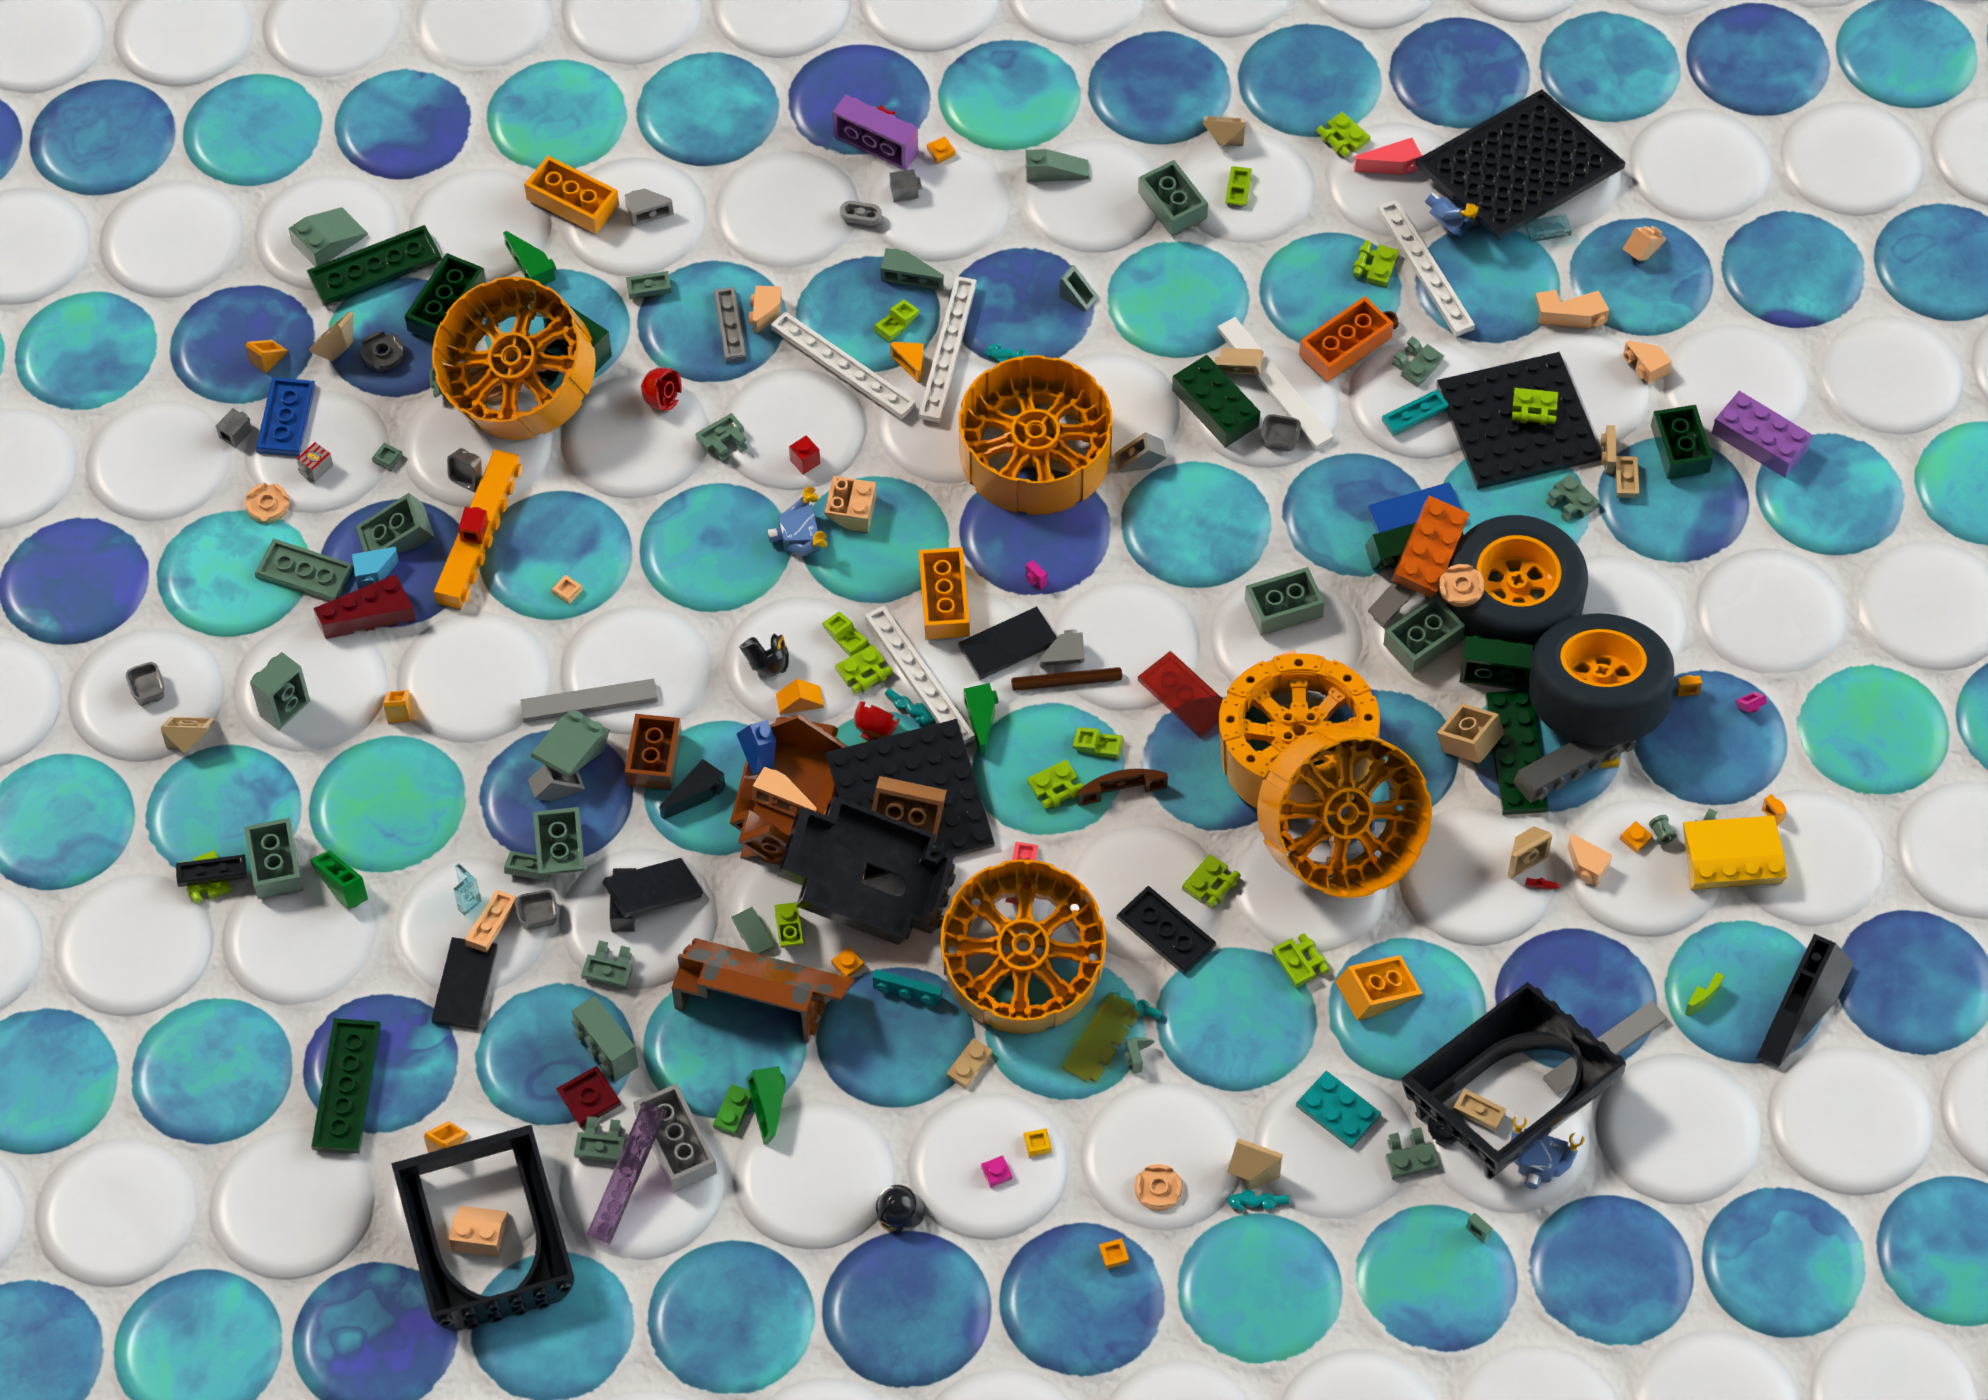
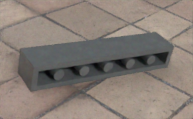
(1565, 765)

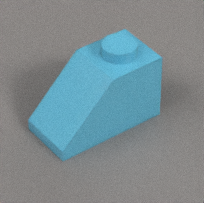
(374, 565)

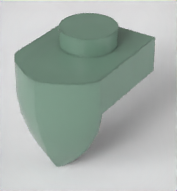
(1133, 1055)

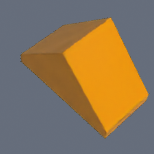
(264, 354)
(909, 357)
(799, 697)
(397, 706)
(444, 1137)

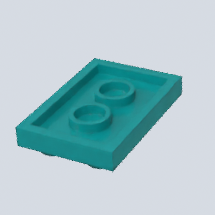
(1338, 1109)

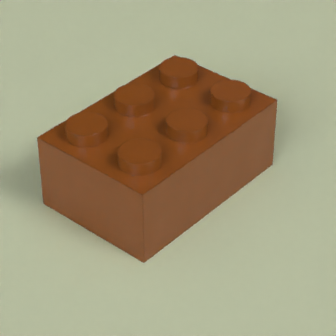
(653, 751)

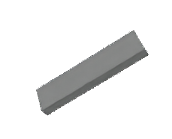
(730, 325)

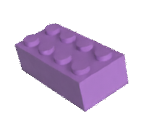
(875, 132)
(1761, 434)

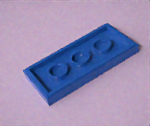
(285, 416)
(1406, 508)

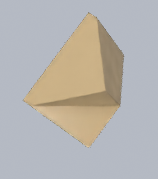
(1226, 129)
(335, 339)
(185, 731)
(1528, 850)
(1255, 1164)

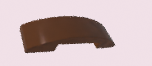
(1149, 778)

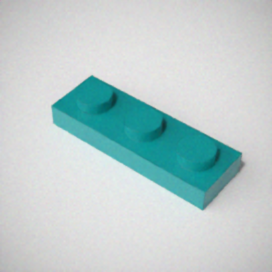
(1415, 412)
(907, 988)

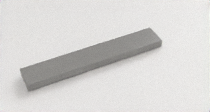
(589, 700)
(1617, 1039)

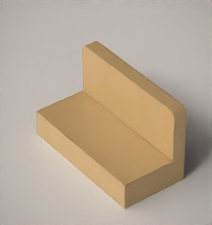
(1240, 361)

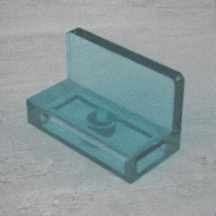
(467, 891)

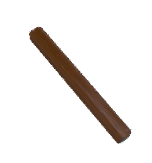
(1066, 678)

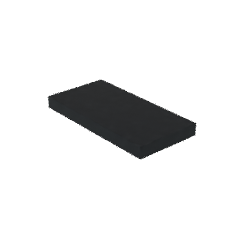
(1007, 643)
(652, 887)
(1166, 930)
(464, 985)

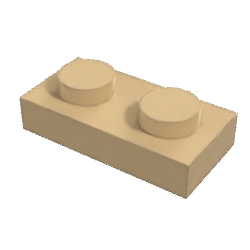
(1608, 457)
(1627, 477)
(969, 1063)
(1479, 1110)

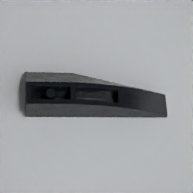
(1806, 999)

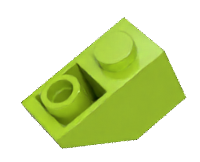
(788, 925)

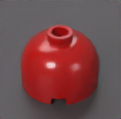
(661, 388)
(874, 722)

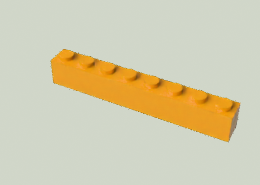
(465, 556)

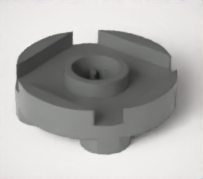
(386, 361)

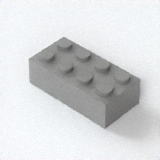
(679, 1141)

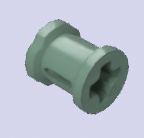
(1666, 835)

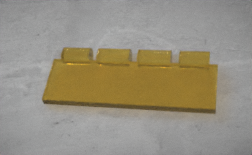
(1097, 1039)

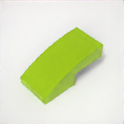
(1238, 186)
(897, 321)
(845, 634)
(1094, 743)
(1702, 996)

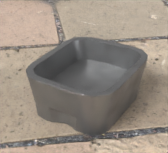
(1280, 432)
(464, 468)
(145, 683)
(537, 909)

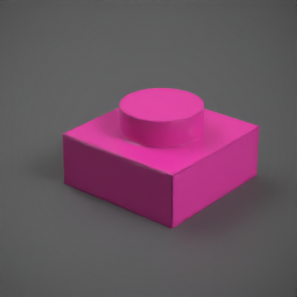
(1036, 575)
(1751, 702)
(996, 1171)

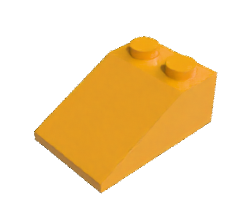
(1377, 986)

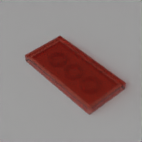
(1183, 693)

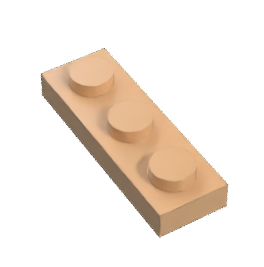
(490, 921)

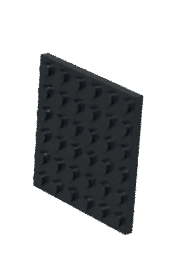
(1504, 448)
(926, 757)

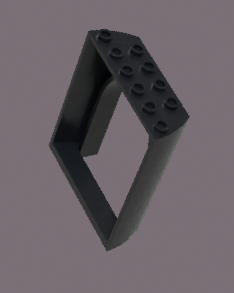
(1515, 1025)
(551, 1271)

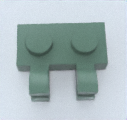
(1422, 365)
(720, 432)
(1579, 499)
(608, 971)
(597, 1146)
(1410, 1160)

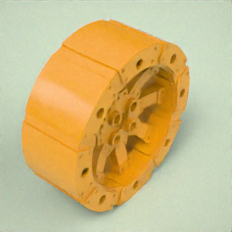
(463, 330)
(1042, 382)
(1299, 675)
(1404, 829)
(1046, 884)

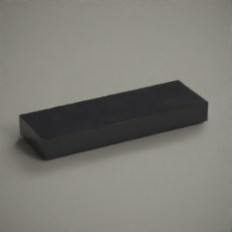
(211, 870)

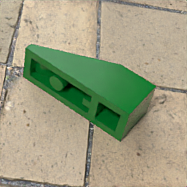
(530, 259)
(980, 707)
(340, 879)
(767, 1094)

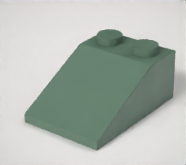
(326, 235)
(398, 525)
(571, 743)
(559, 841)

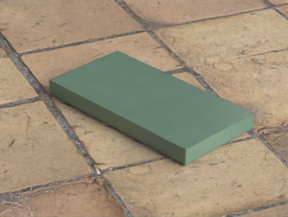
(304, 570)

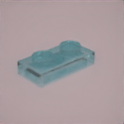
(1548, 228)

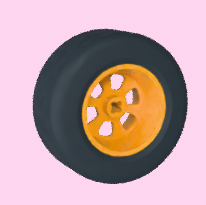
(1533, 548)
(1601, 679)

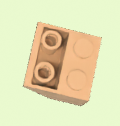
(851, 503)

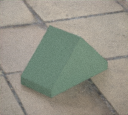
(1076, 289)

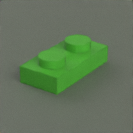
(732, 1110)

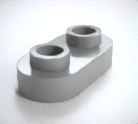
(861, 213)

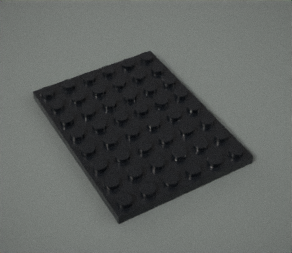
(1520, 163)

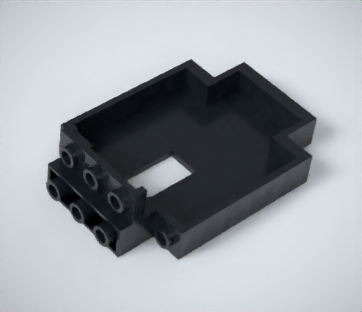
(830, 859)

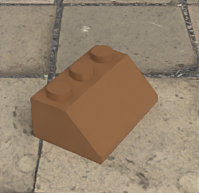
(910, 803)

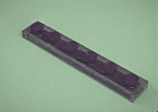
(626, 1172)

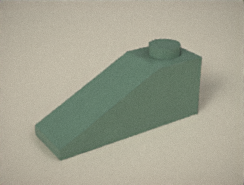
(1054, 166)
(907, 269)

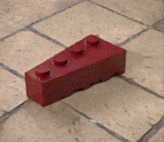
(365, 609)

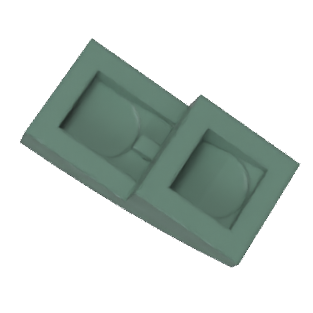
(752, 931)

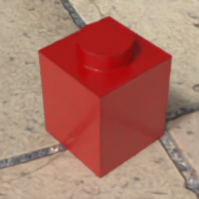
(804, 454)
(473, 525)

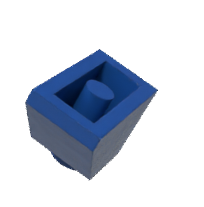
(758, 745)

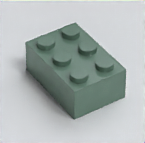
(1172, 197)
(1284, 601)
(1424, 634)
(279, 690)
(273, 858)
(604, 1039)

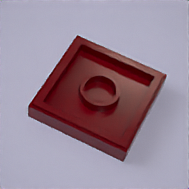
(588, 1096)

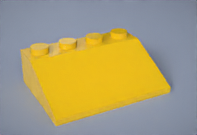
(1734, 852)

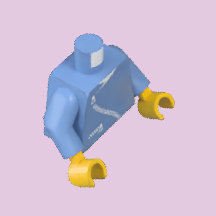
(1450, 215)
(799, 528)
(1546, 1159)

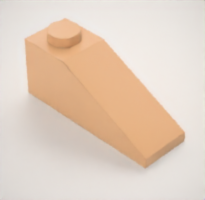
(1578, 312)
(779, 793)

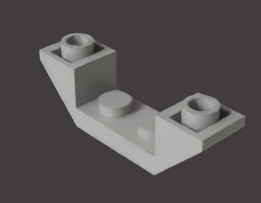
(1390, 603)

